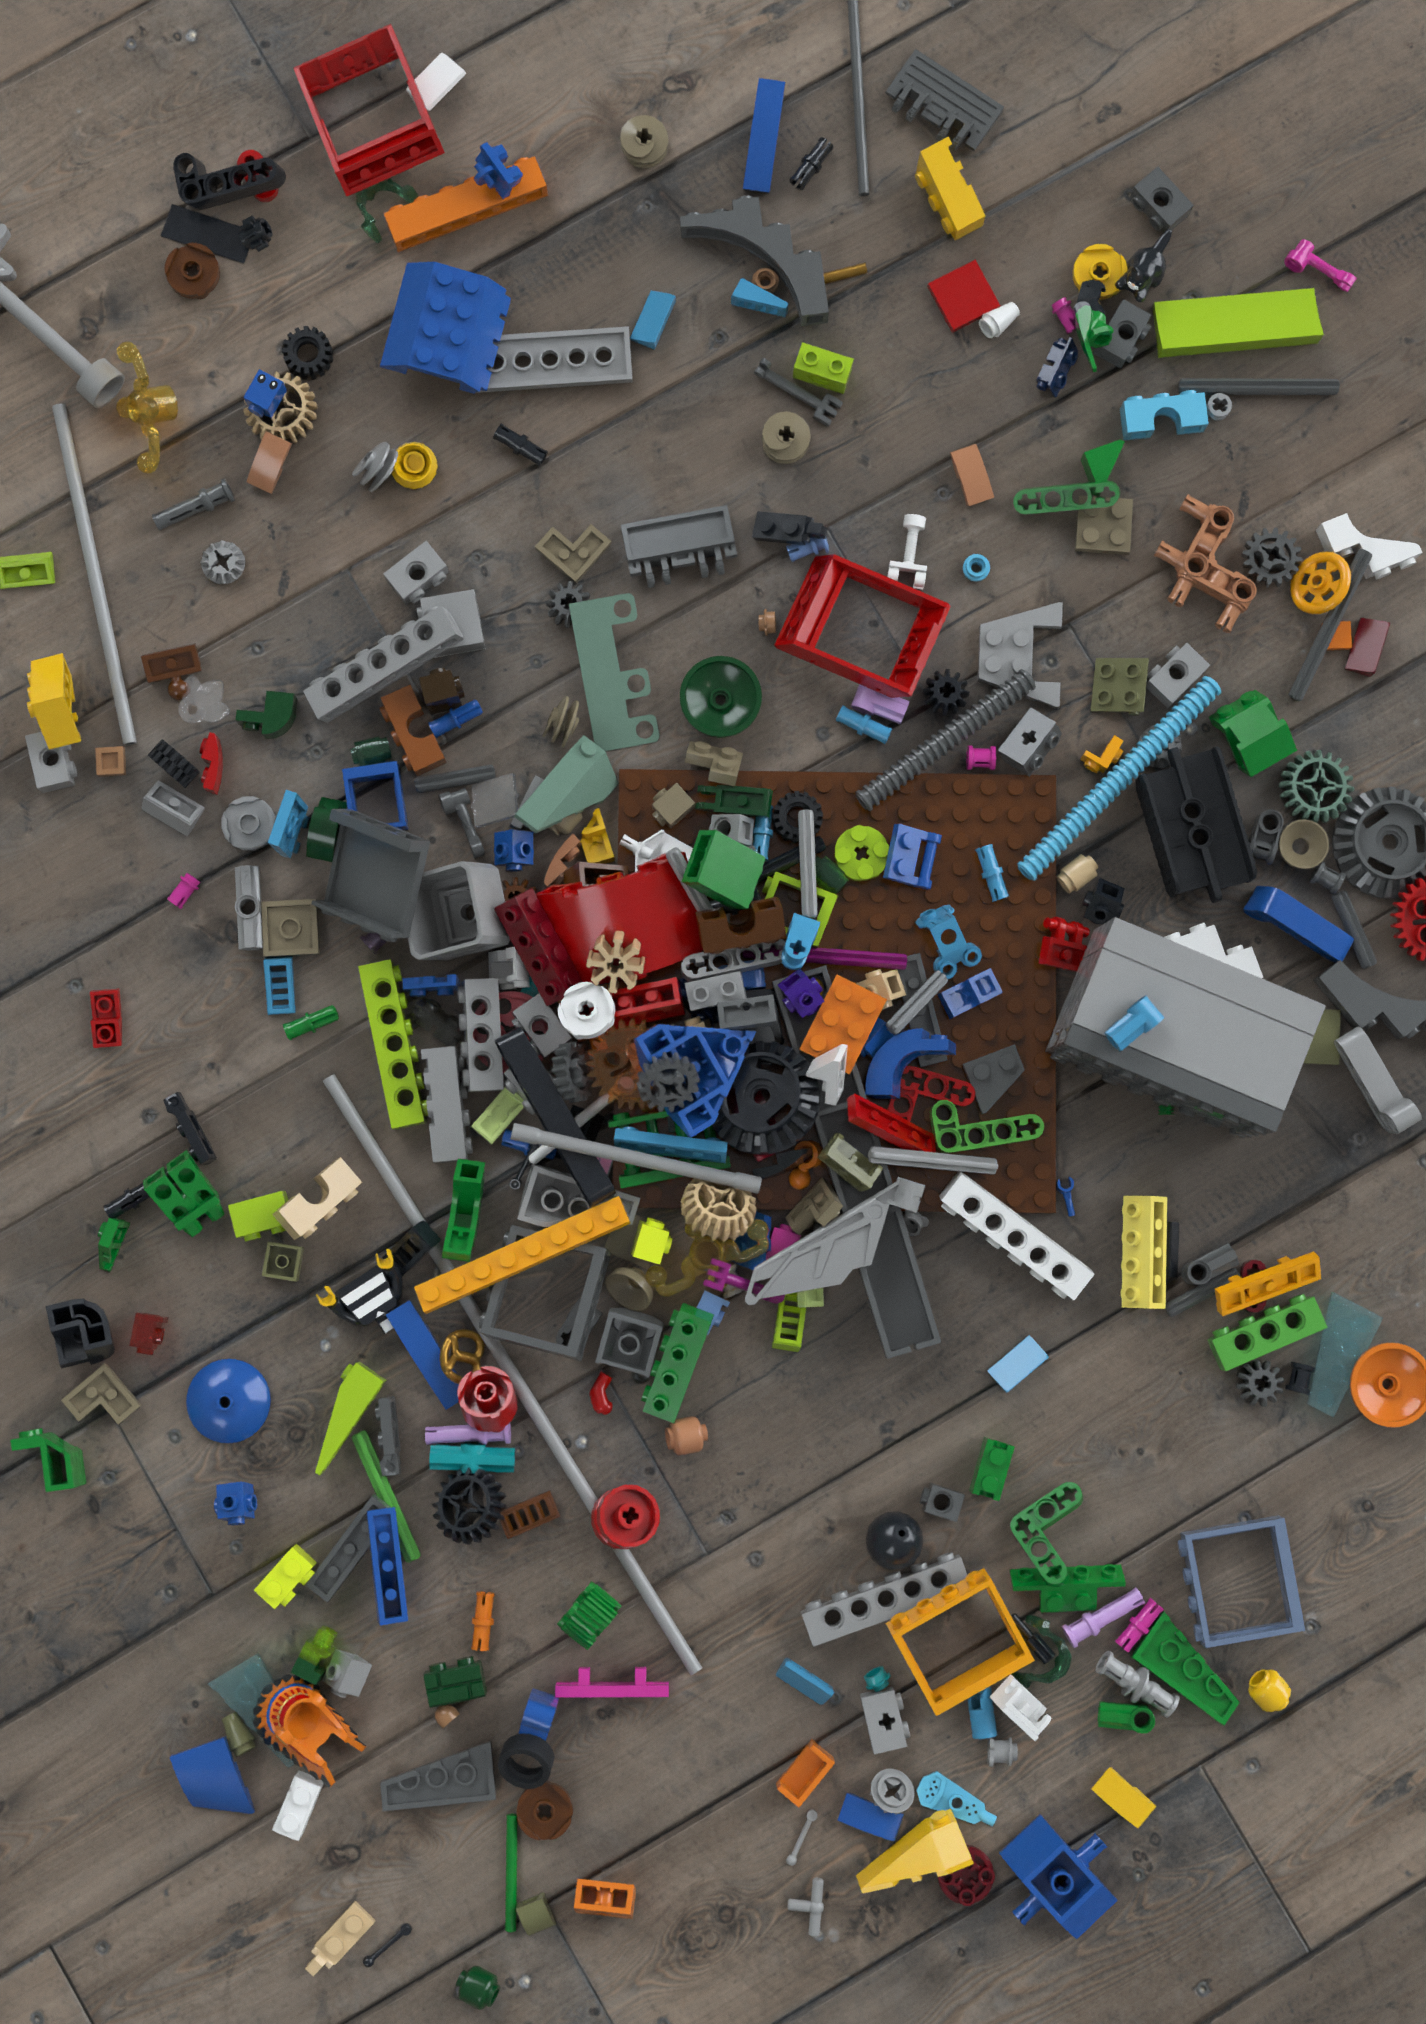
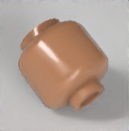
(686, 1435)

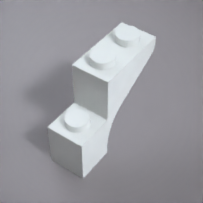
(1343, 538)
(1207, 942)

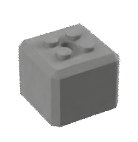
(440, 919)

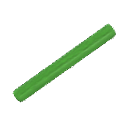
(384, 1492)

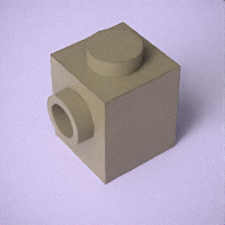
(671, 806)

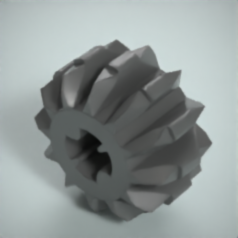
(559, 600)
(1261, 1393)

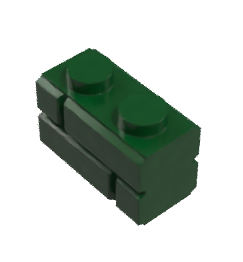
(454, 1682)

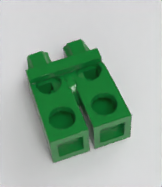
(189, 1203)

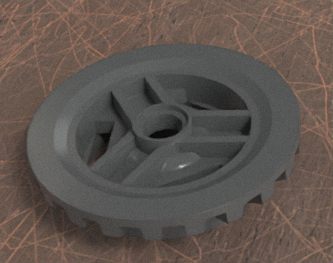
(1355, 844)

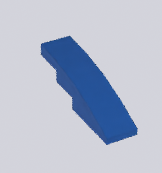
(764, 135)
(424, 1351)

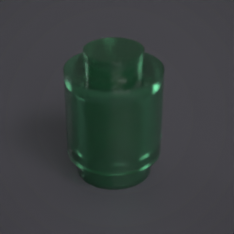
(371, 751)
(829, 875)

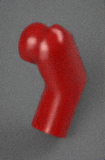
(598, 1395)

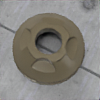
(1316, 841)
(629, 1288)

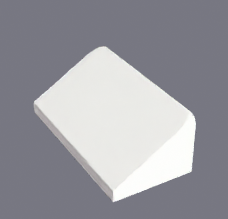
(438, 80)

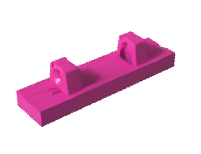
(585, 1688)

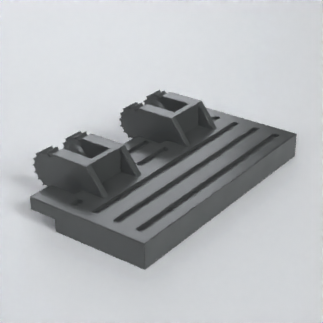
(944, 99)
(678, 539)

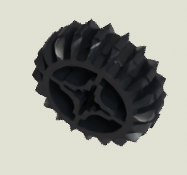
(460, 1529)

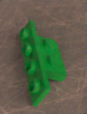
(1076, 1594)

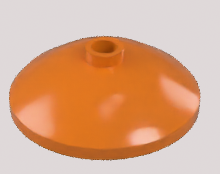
(1406, 1395)

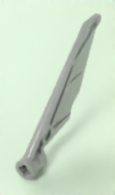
(834, 1250)

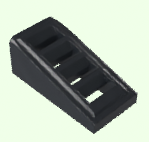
(423, 1237)

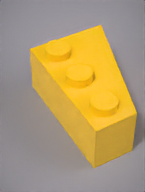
(948, 190)
(51, 700)

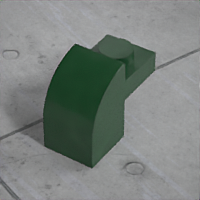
(277, 715)
(322, 831)

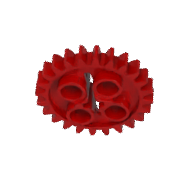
(1405, 916)

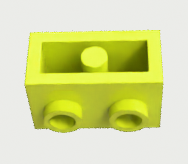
(651, 1241)
(285, 1576)

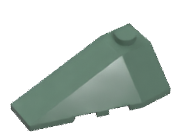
(574, 784)

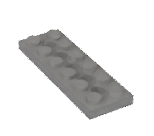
(564, 372)

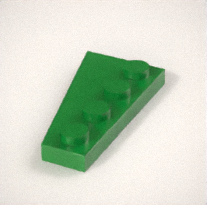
(1178, 1665)

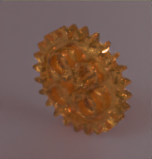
(619, 1042)

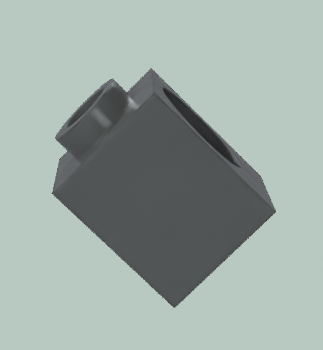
(954, 1504)

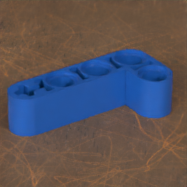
(1298, 921)
(538, 1714)

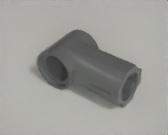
(1211, 1264)

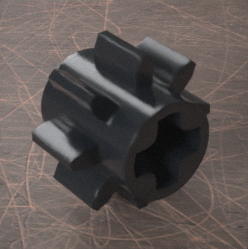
(255, 233)

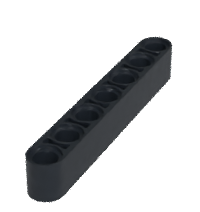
(553, 1113)

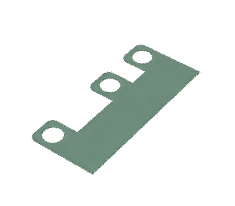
(602, 680)

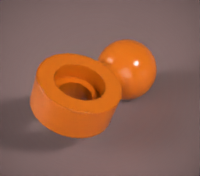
(800, 1177)

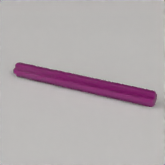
(846, 957)

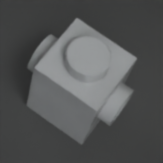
(346, 1673)

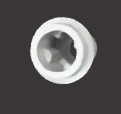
(997, 320)

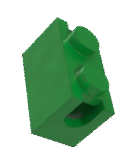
(991, 1468)

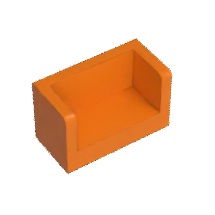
(805, 1773)

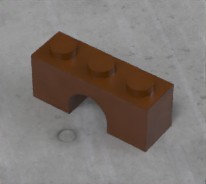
(764, 925)

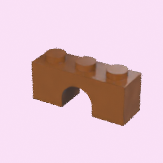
(401, 709)

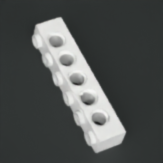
(1076, 1273)

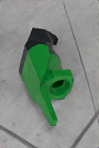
(1091, 319)

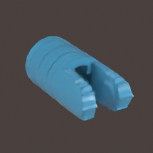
(982, 1715)

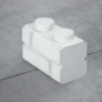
(298, 1806)

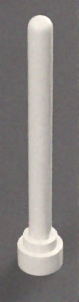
(582, 1118)

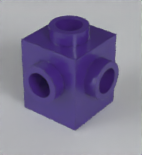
(801, 993)

